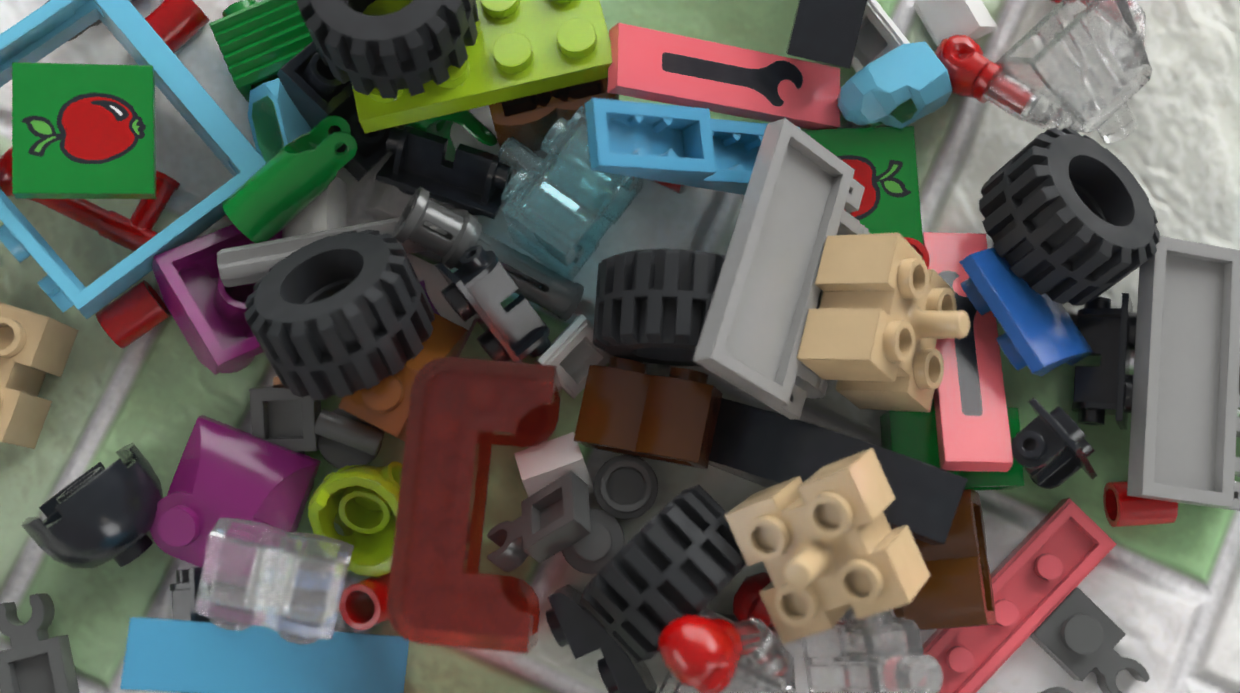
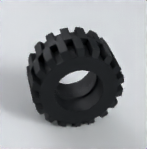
(393, 48)
(1068, 217)
(654, 304)
(340, 314)
(664, 573)

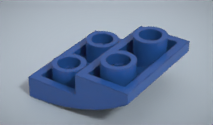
(1035, 327)

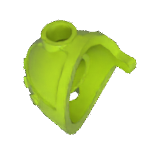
(365, 507)

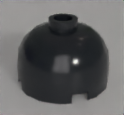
(101, 514)

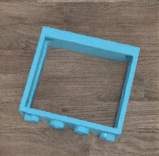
(39, 36)

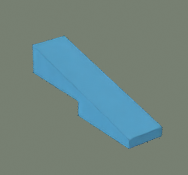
(672, 144)
(210, 659)

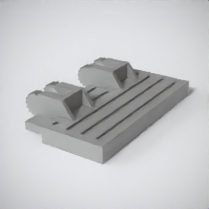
(773, 266)
(1187, 377)

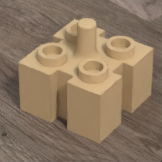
(880, 323)
(28, 350)
(828, 547)

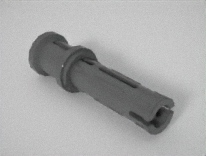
(556, 292)

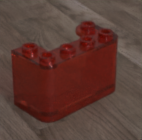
(452, 424)

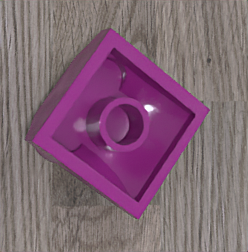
(201, 304)
(230, 477)

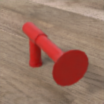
(109, 224)

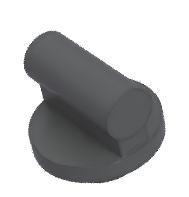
(347, 439)

